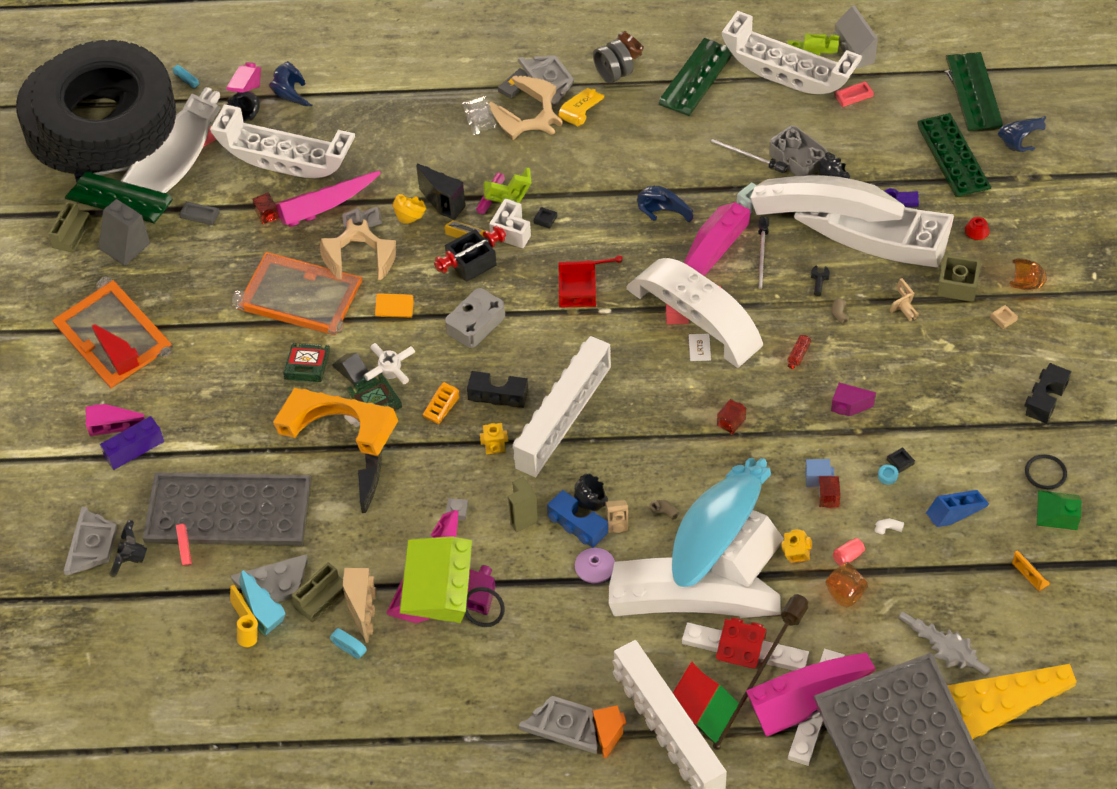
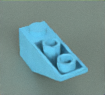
(261, 605)

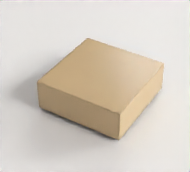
(1004, 317)

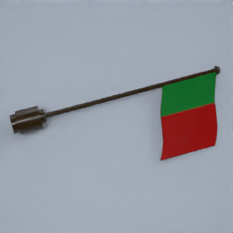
(708, 702)

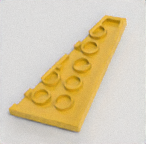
(1003, 698)

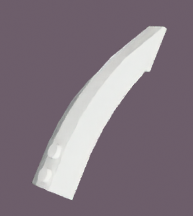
(825, 195)
(914, 239)
(650, 588)

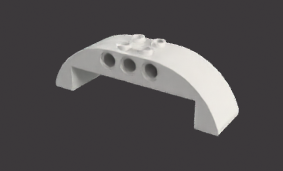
(785, 62)
(279, 149)
(702, 304)

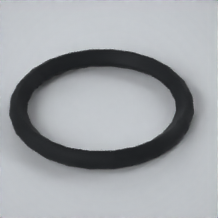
(1048, 457)
(497, 597)

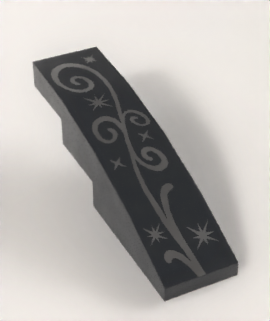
(368, 480)

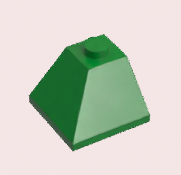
(1058, 510)

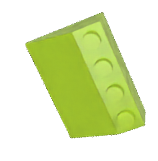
(436, 578)

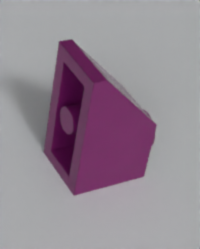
(851, 400)

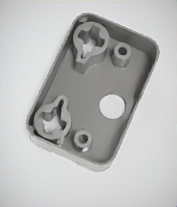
(797, 145)
(475, 325)

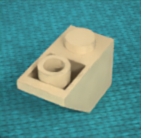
(617, 516)

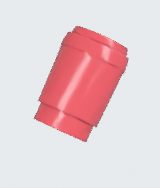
(848, 551)

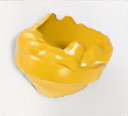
(408, 209)

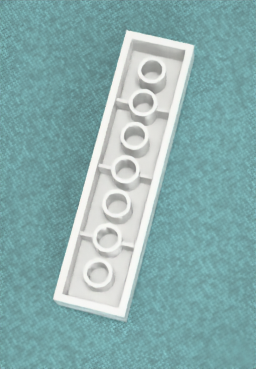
(562, 406)
(667, 718)

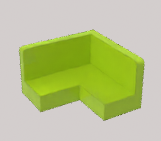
(514, 191)

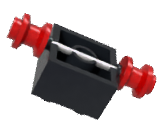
(471, 253)

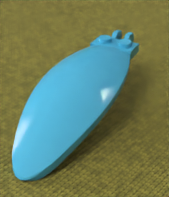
(716, 521)

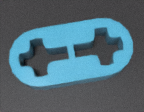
(348, 643)

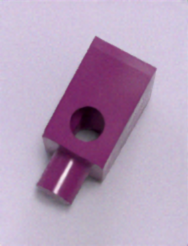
(480, 600)

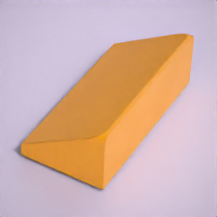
(394, 305)

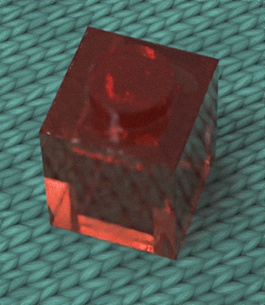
(265, 208)
(731, 416)
(829, 491)

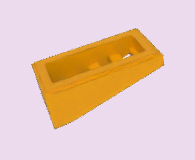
(444, 392)

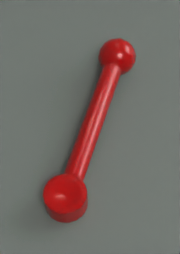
(618, 259)

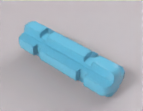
(185, 76)

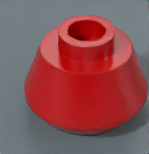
(977, 228)

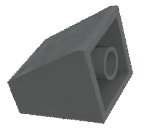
(122, 232)

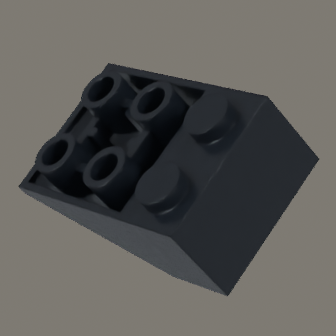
(441, 191)

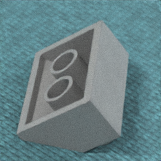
(856, 36)

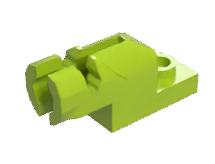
(817, 43)

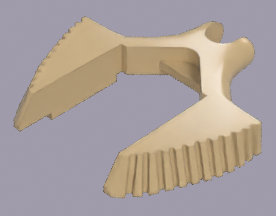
(540, 90)
(331, 248)

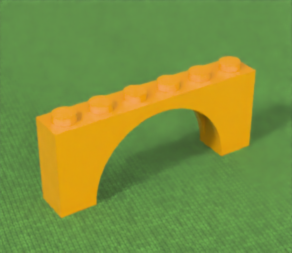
(306, 406)

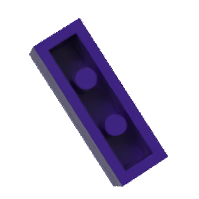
(132, 442)

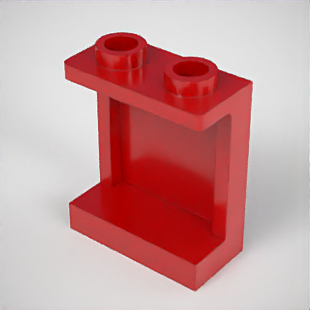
(577, 284)

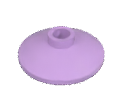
(591, 571)

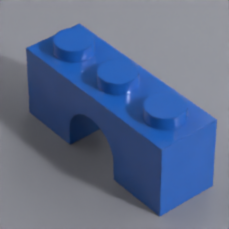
(589, 529)

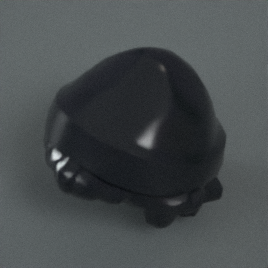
(247, 102)
(832, 166)
(590, 492)

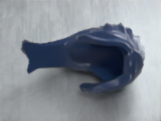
(283, 83)
(1013, 133)
(659, 198)

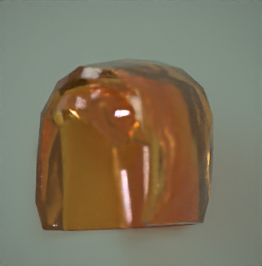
(1028, 275)
(846, 585)

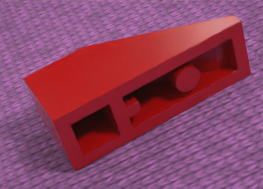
(118, 350)

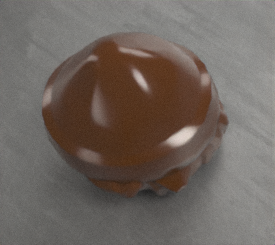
(631, 43)

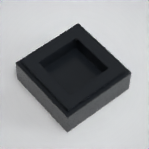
(545, 217)
(900, 459)

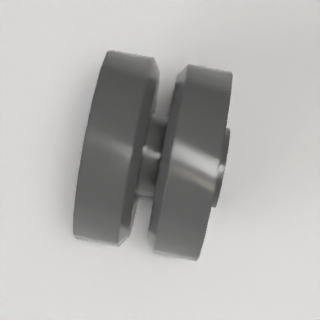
(613, 61)

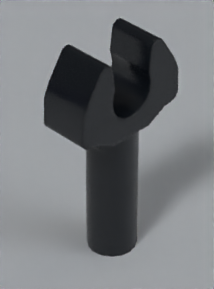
(819, 277)

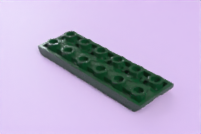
(696, 77)
(974, 91)
(953, 155)
(102, 191)

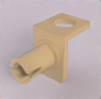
(904, 303)

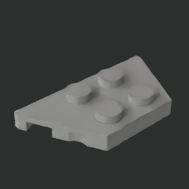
(550, 70)
(90, 543)
(279, 578)
(563, 723)

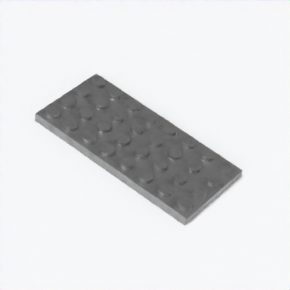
(228, 508)

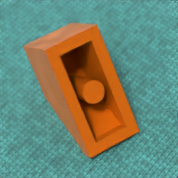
(608, 727)

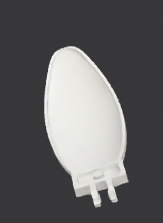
(181, 149)

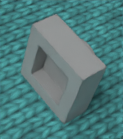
(460, 505)

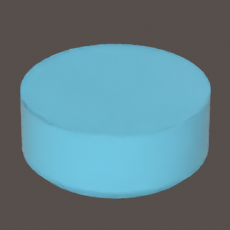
(888, 474)

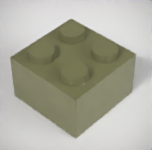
(959, 277)

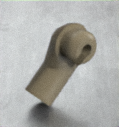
(837, 311)
(664, 506)

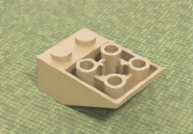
(359, 596)

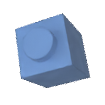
(816, 468)

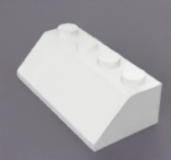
(749, 550)

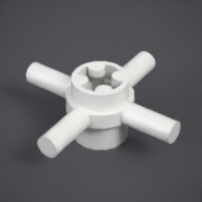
(389, 363)

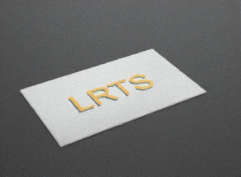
(699, 347)

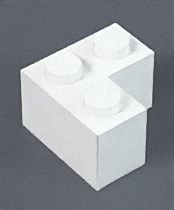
(510, 219)

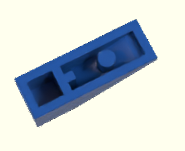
(955, 507)

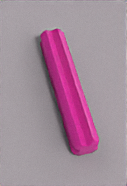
(484, 203)

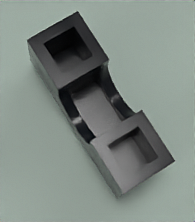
(1052, 380)
(511, 394)

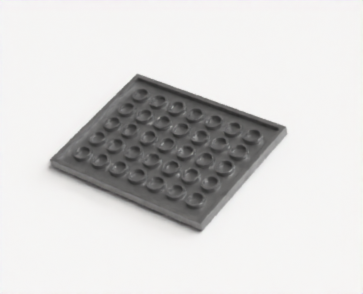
(902, 731)

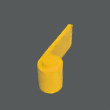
(575, 108)
(247, 623)

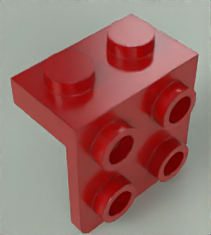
(741, 643)

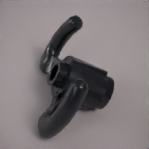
(128, 550)

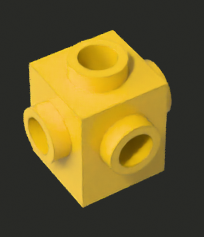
(494, 438)
(797, 546)

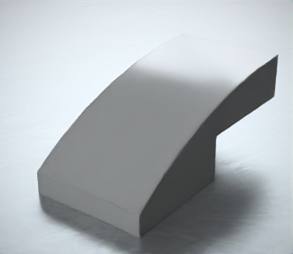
(372, 216)

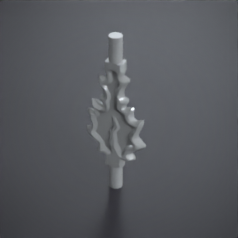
(949, 647)

